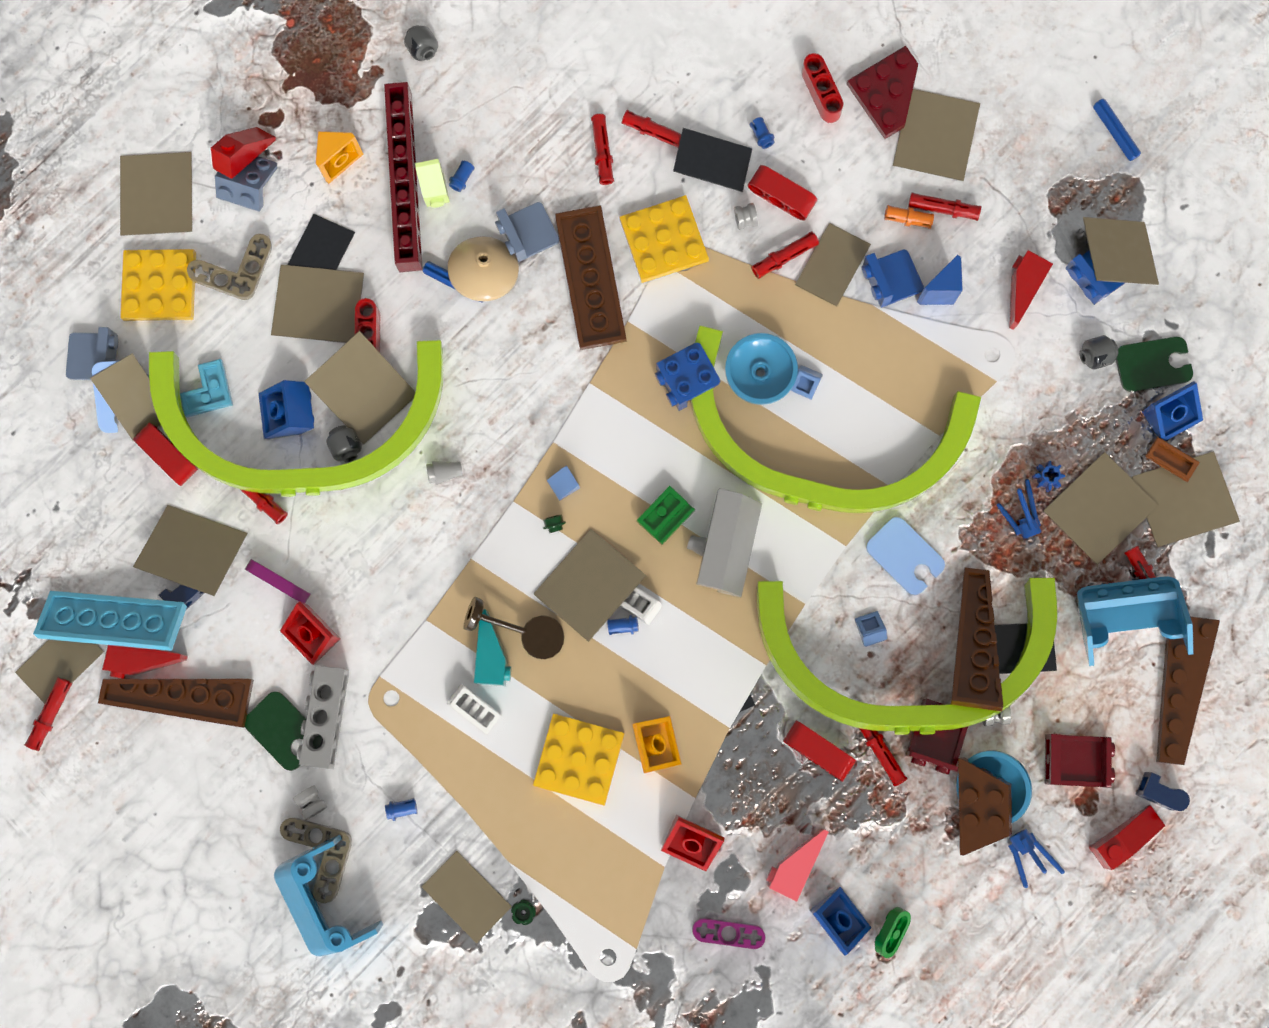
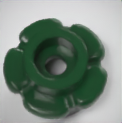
(554, 523)
(525, 919)

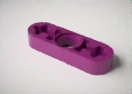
(277, 581)
(736, 925)

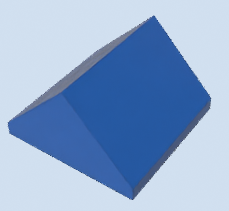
(945, 286)
(1175, 412)
(841, 920)

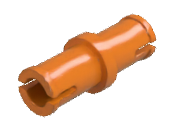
(909, 216)

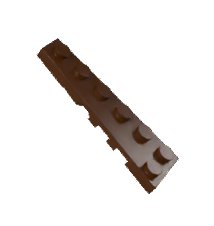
(976, 659)
(1182, 690)
(197, 699)

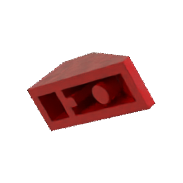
(239, 149)
(1025, 283)
(135, 661)
(1127, 838)

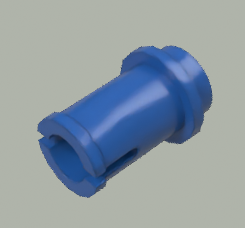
(762, 133)
(461, 176)
(623, 625)
(400, 809)

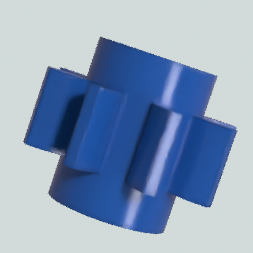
(1053, 471)

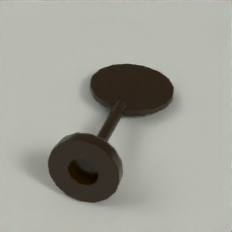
(540, 637)

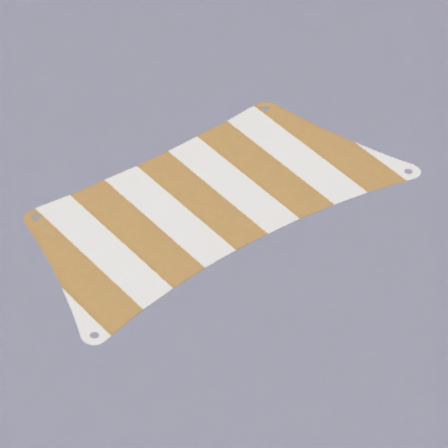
(699, 658)

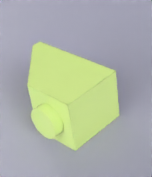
(432, 183)

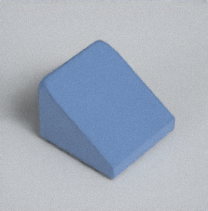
(806, 382)
(563, 483)
(871, 629)

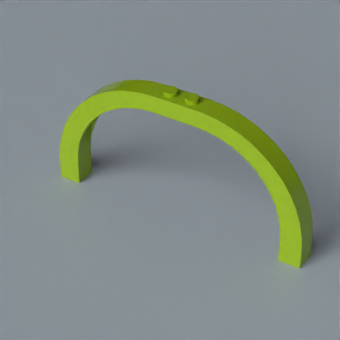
(288, 482)
(818, 495)
(1041, 631)

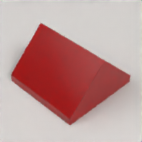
(309, 633)
(692, 843)

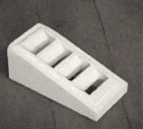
(651, 610)
(487, 708)

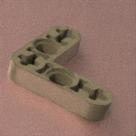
(241, 276)
(340, 855)

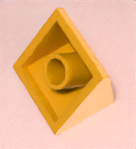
(336, 153)
(656, 744)

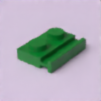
(665, 515)

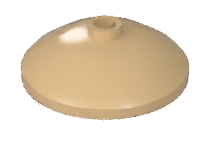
(482, 279)

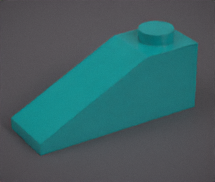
(491, 662)

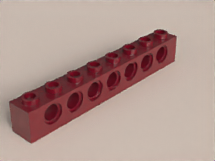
(403, 177)

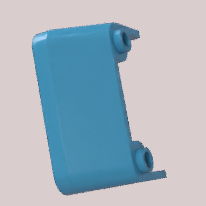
(1133, 607)
(292, 882)

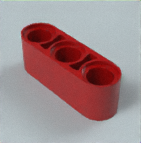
(822, 77)
(782, 192)
(368, 323)
(165, 454)
(819, 750)

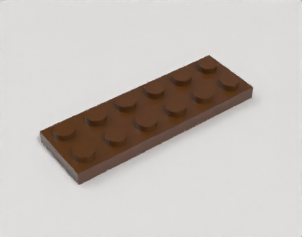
(590, 277)

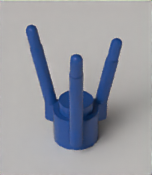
(1030, 525)
(1026, 842)

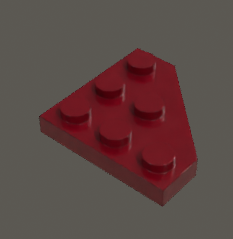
(887, 90)

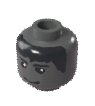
(421, 43)
(1099, 352)
(343, 444)

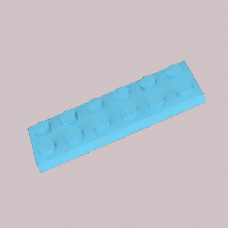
(110, 620)

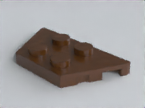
(983, 807)

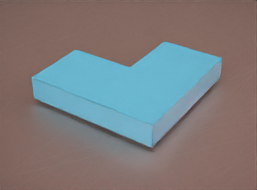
(214, 393)

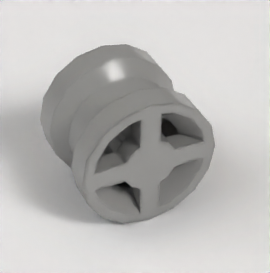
(746, 216)

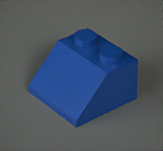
(286, 409)

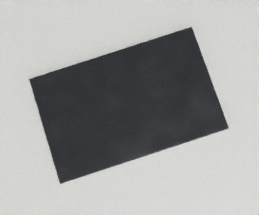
(712, 159)
(321, 245)
(1010, 647)

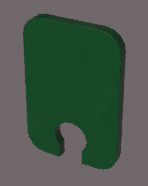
(1148, 366)
(276, 726)

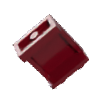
(937, 749)
(1079, 760)

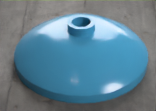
(763, 353)
(1010, 769)

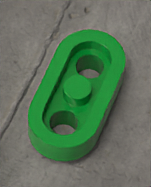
(892, 932)

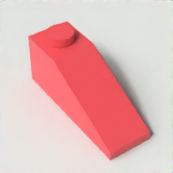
(794, 869)

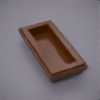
(1172, 459)

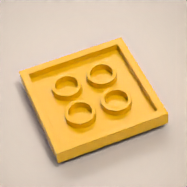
(664, 239)
(157, 285)
(578, 759)

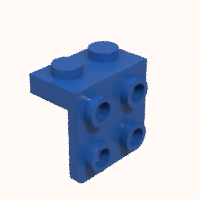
(1083, 273)
(892, 277)
(686, 375)

